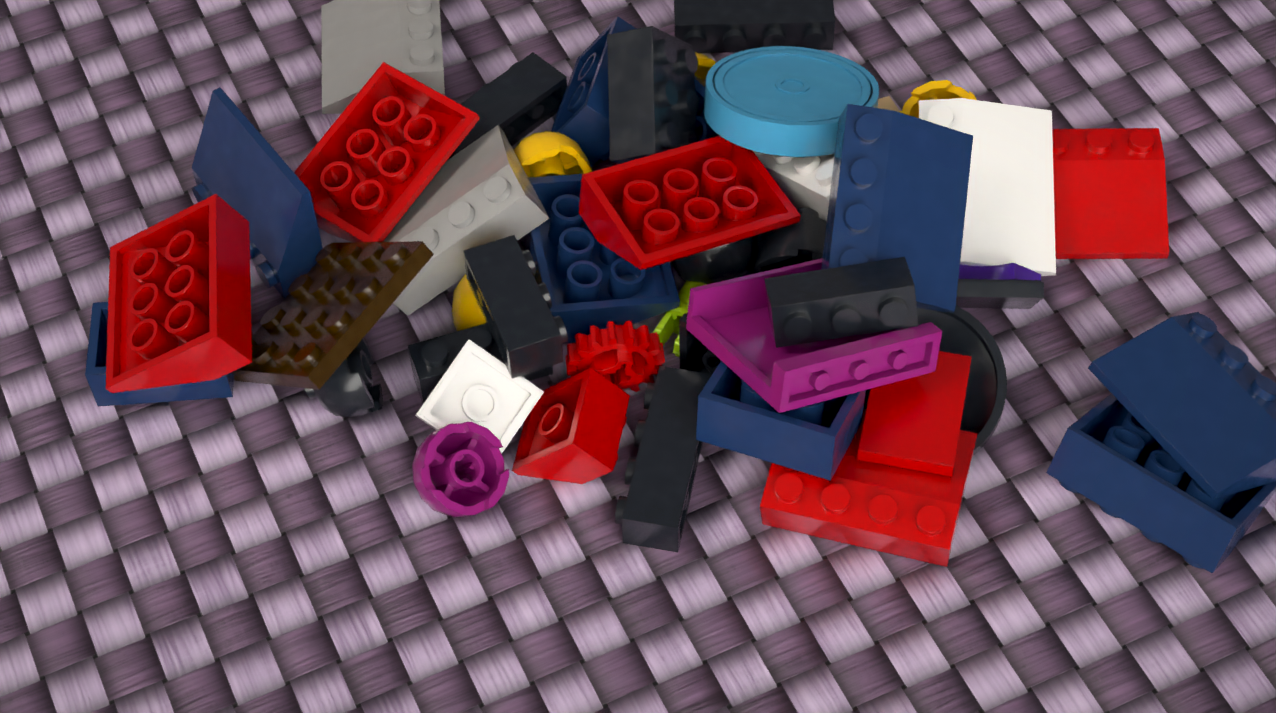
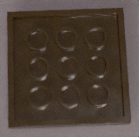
(330, 311)

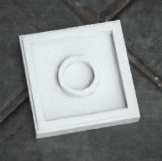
(480, 392)

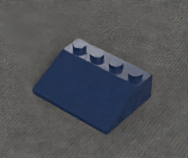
(262, 188)
(898, 195)
(585, 277)
(1198, 402)
(1137, 480)

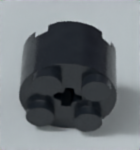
(790, 243)

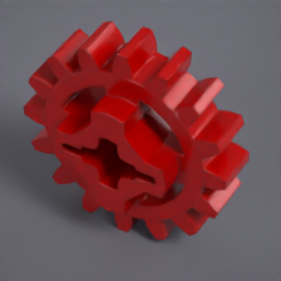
(618, 354)

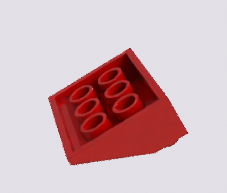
(381, 155)
(1110, 194)
(682, 202)
(180, 300)
(873, 504)

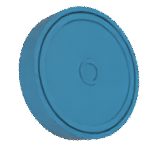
(785, 98)

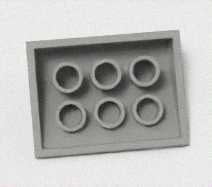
(370, 32)
(468, 203)

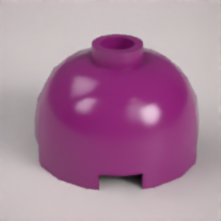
(460, 470)

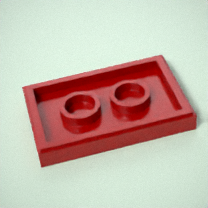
(917, 418)

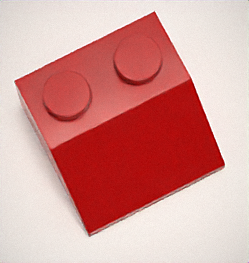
(573, 430)

